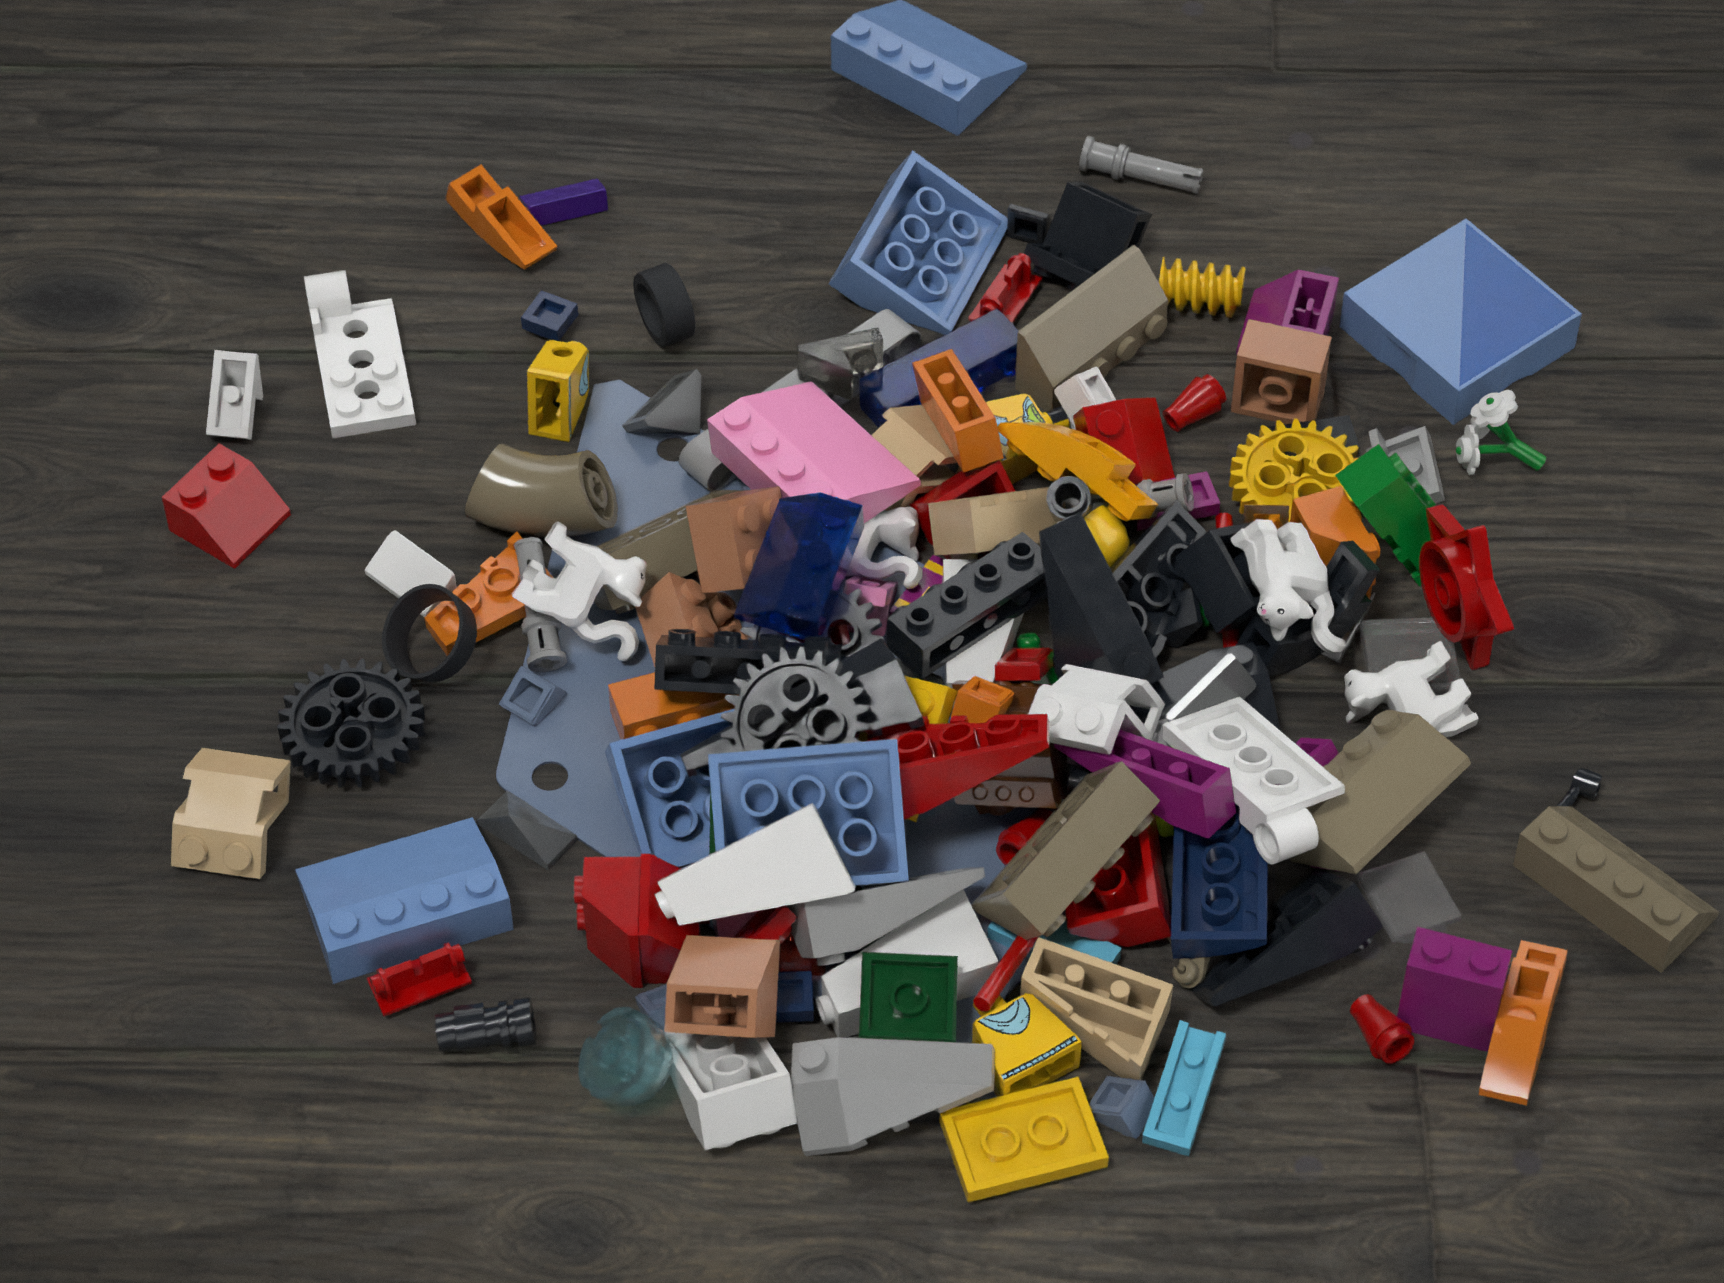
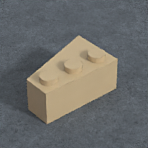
(1104, 1004)

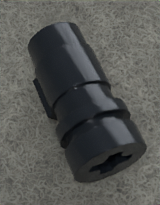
(480, 1027)

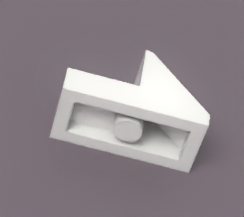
(233, 394)

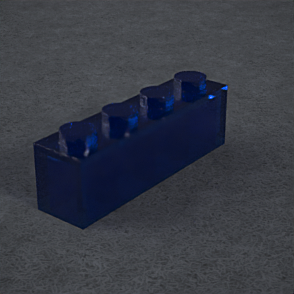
(982, 346)

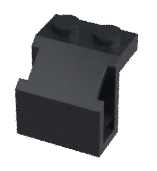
(1087, 234)

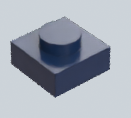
(549, 316)
(794, 997)

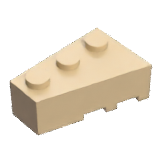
(982, 522)

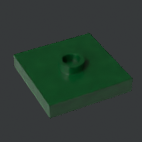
(908, 997)

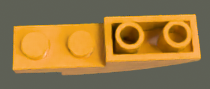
(1073, 453)

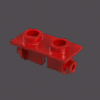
(1009, 289)
(419, 979)

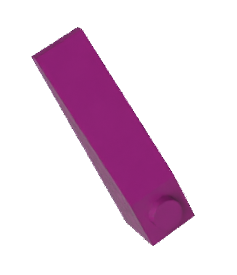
(1190, 789)

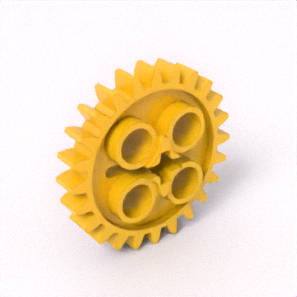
(1269, 477)

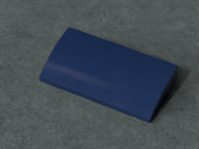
(1218, 892)

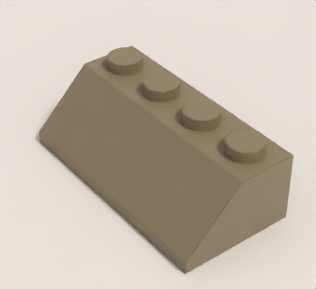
(1091, 327)
(662, 544)
(1388, 781)
(1068, 852)
(1611, 885)

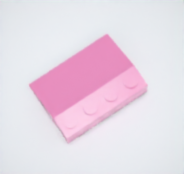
(807, 447)

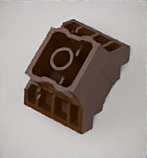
(1031, 783)

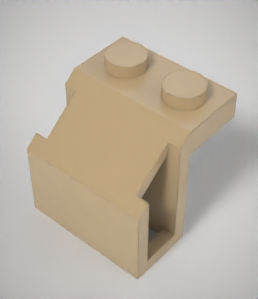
(917, 445)
(229, 812)

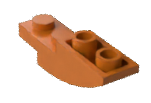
(1522, 1022)

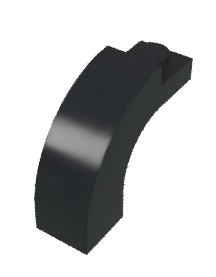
(1348, 581)

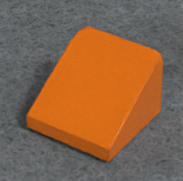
(982, 700)

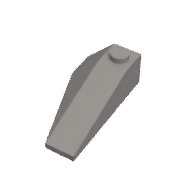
(854, 920)
(867, 1086)

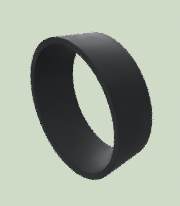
(399, 623)

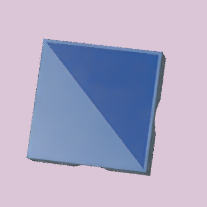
(1459, 319)

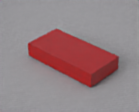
(1024, 664)

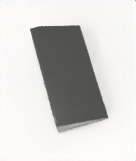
(1221, 684)

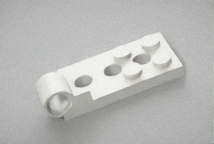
(337, 353)
(1258, 759)

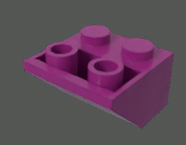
(1295, 301)

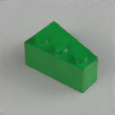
(1391, 503)

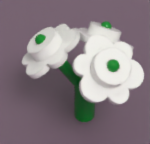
(1492, 415)

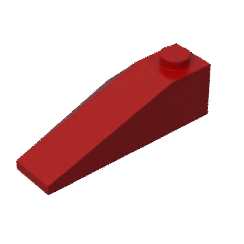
(958, 755)

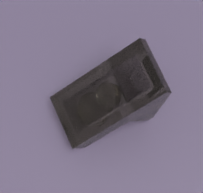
(835, 360)

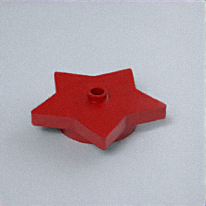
(1461, 586)

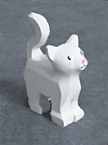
(900, 531)
(1289, 578)
(575, 588)
(1407, 690)

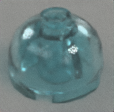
(626, 1058)

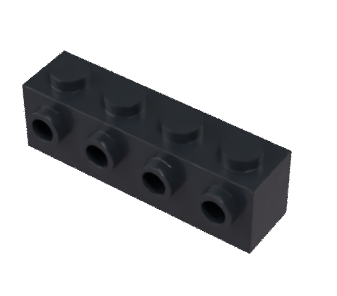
(968, 606)
(713, 663)

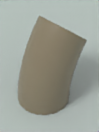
(534, 491)

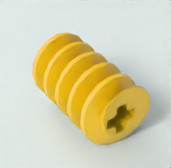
(1202, 287)

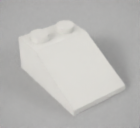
(730, 1087)

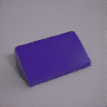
(566, 202)

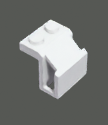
(1093, 705)

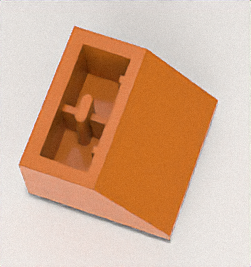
(1331, 520)

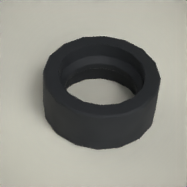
(664, 304)

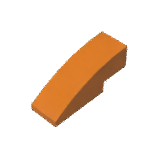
(499, 218)

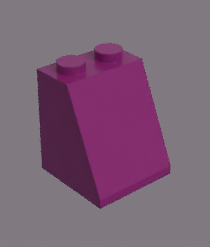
(1453, 988)

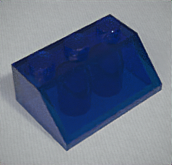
(802, 564)

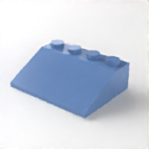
(922, 63)
(921, 248)
(848, 783)
(659, 799)
(405, 899)

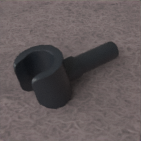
(1585, 784)

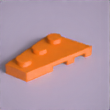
(488, 598)

